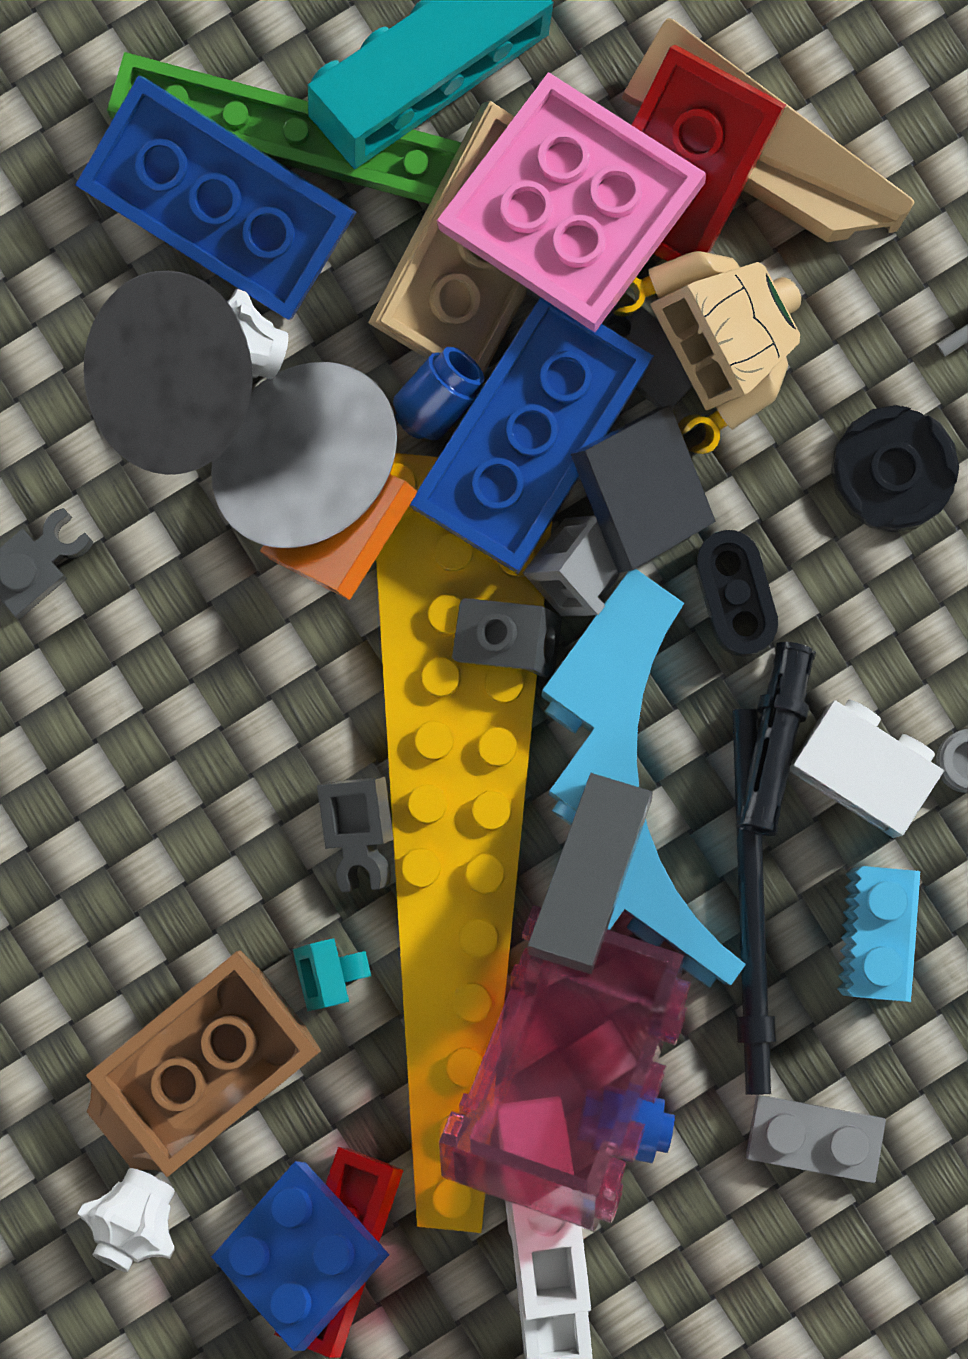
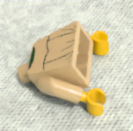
(727, 331)

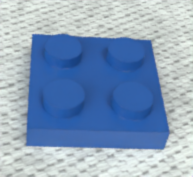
(299, 1256)

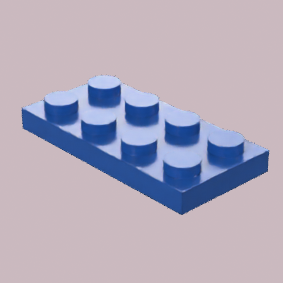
(215, 198)
(514, 447)

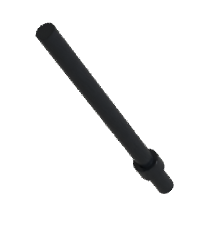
(755, 1026)

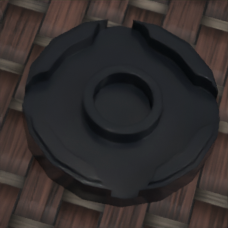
(895, 468)

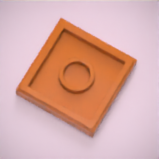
(347, 556)

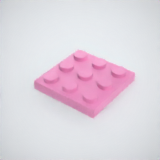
(571, 201)

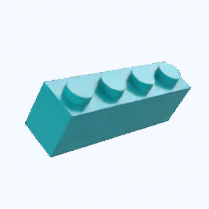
(419, 69)

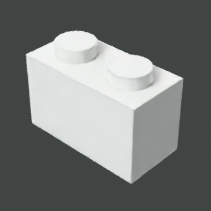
(867, 767)

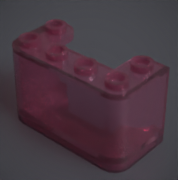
(568, 1080)

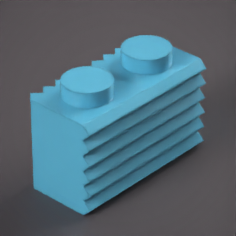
(880, 933)

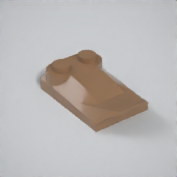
(198, 1067)

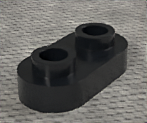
(737, 594)

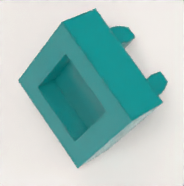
(325, 973)

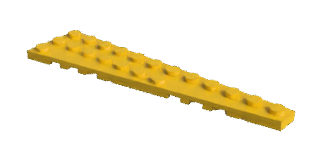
(456, 822)

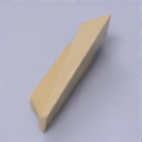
(801, 166)

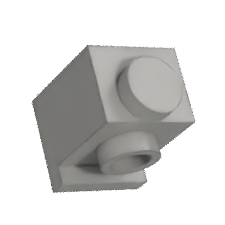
(574, 568)

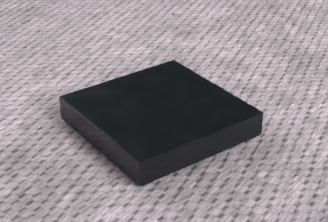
(643, 488)

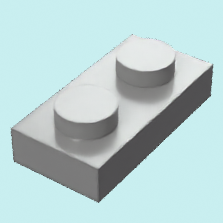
(815, 1138)

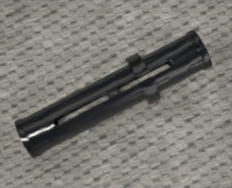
(772, 755)

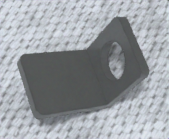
(507, 636)

